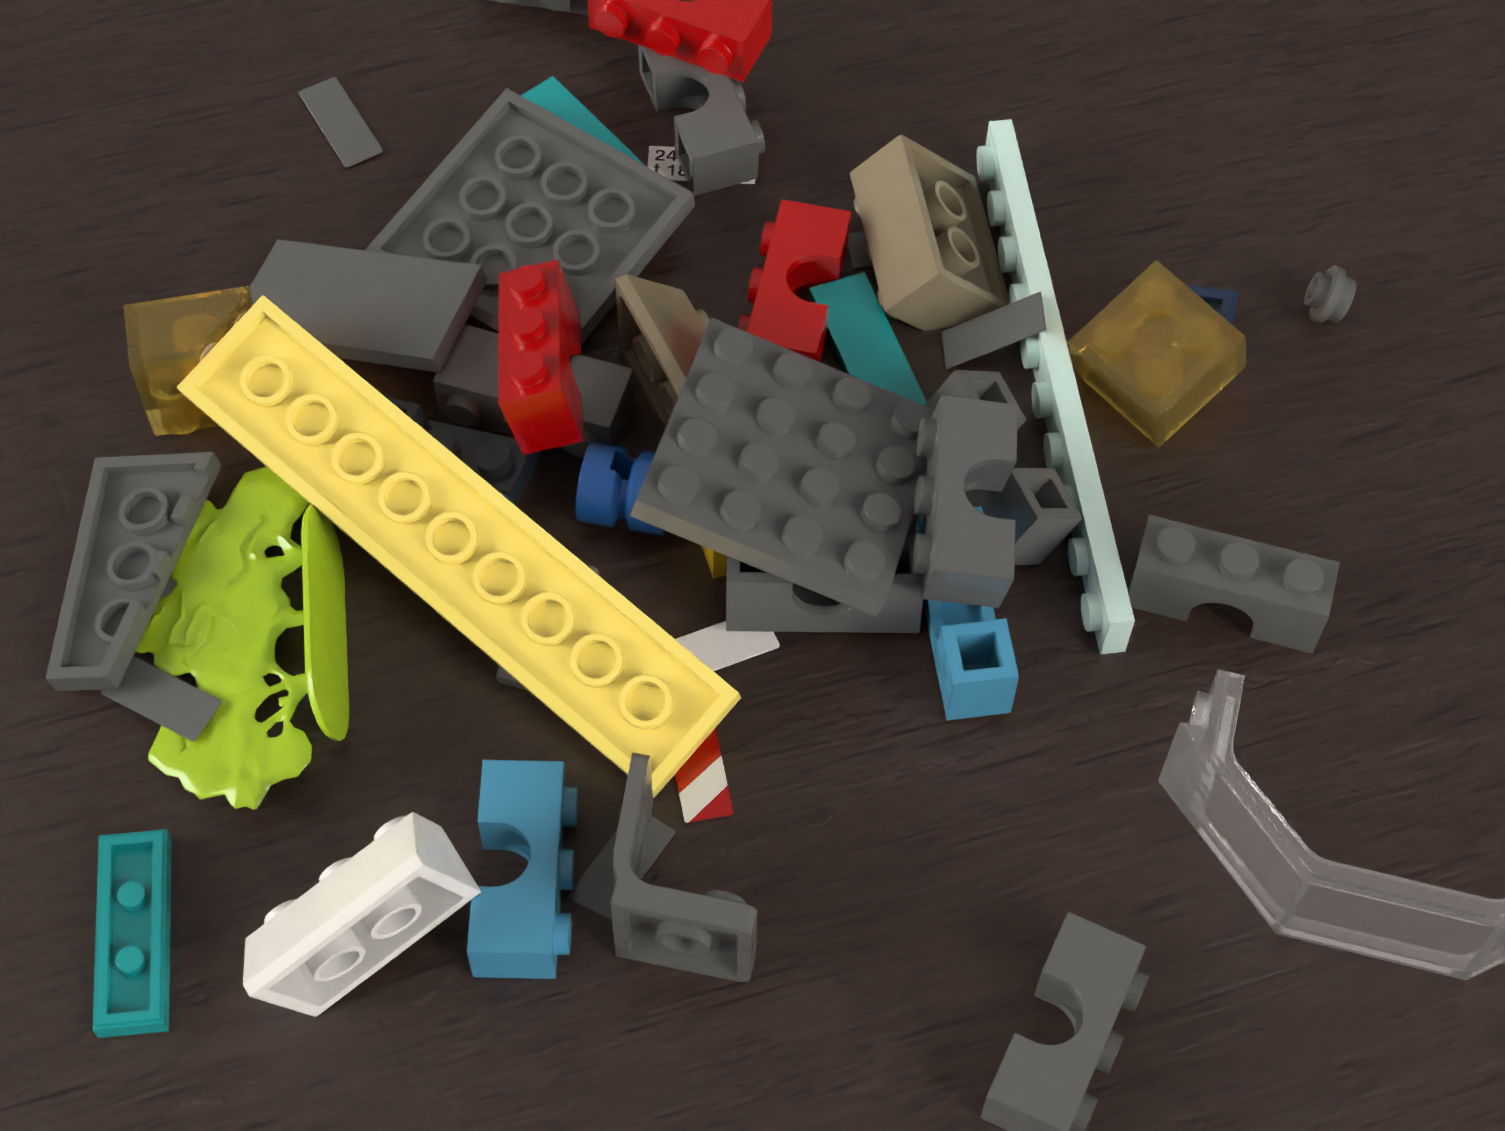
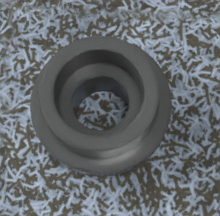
(1330, 295)

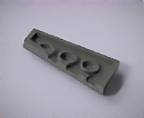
(122, 559)

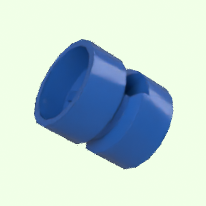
(611, 485)

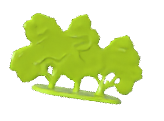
(225, 631)

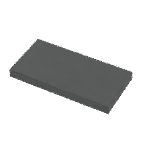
(371, 301)

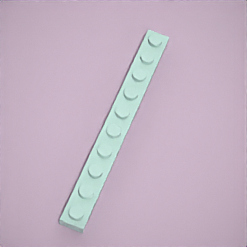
(1055, 392)

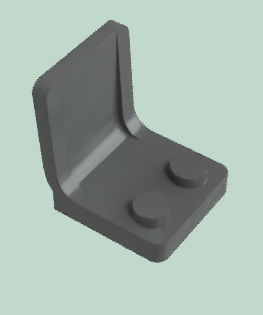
(670, 926)

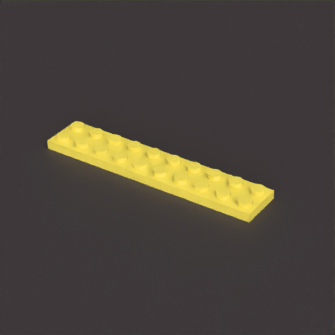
(459, 544)

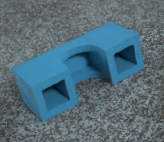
(971, 656)
(519, 925)

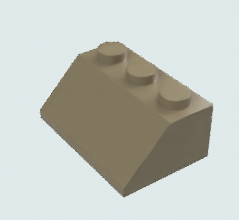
(927, 237)
(658, 338)

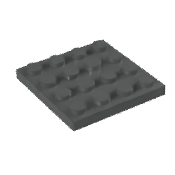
(536, 193)
(788, 468)

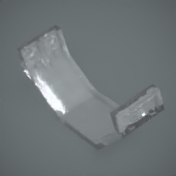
(1301, 891)

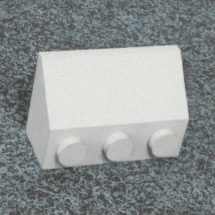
(357, 917)

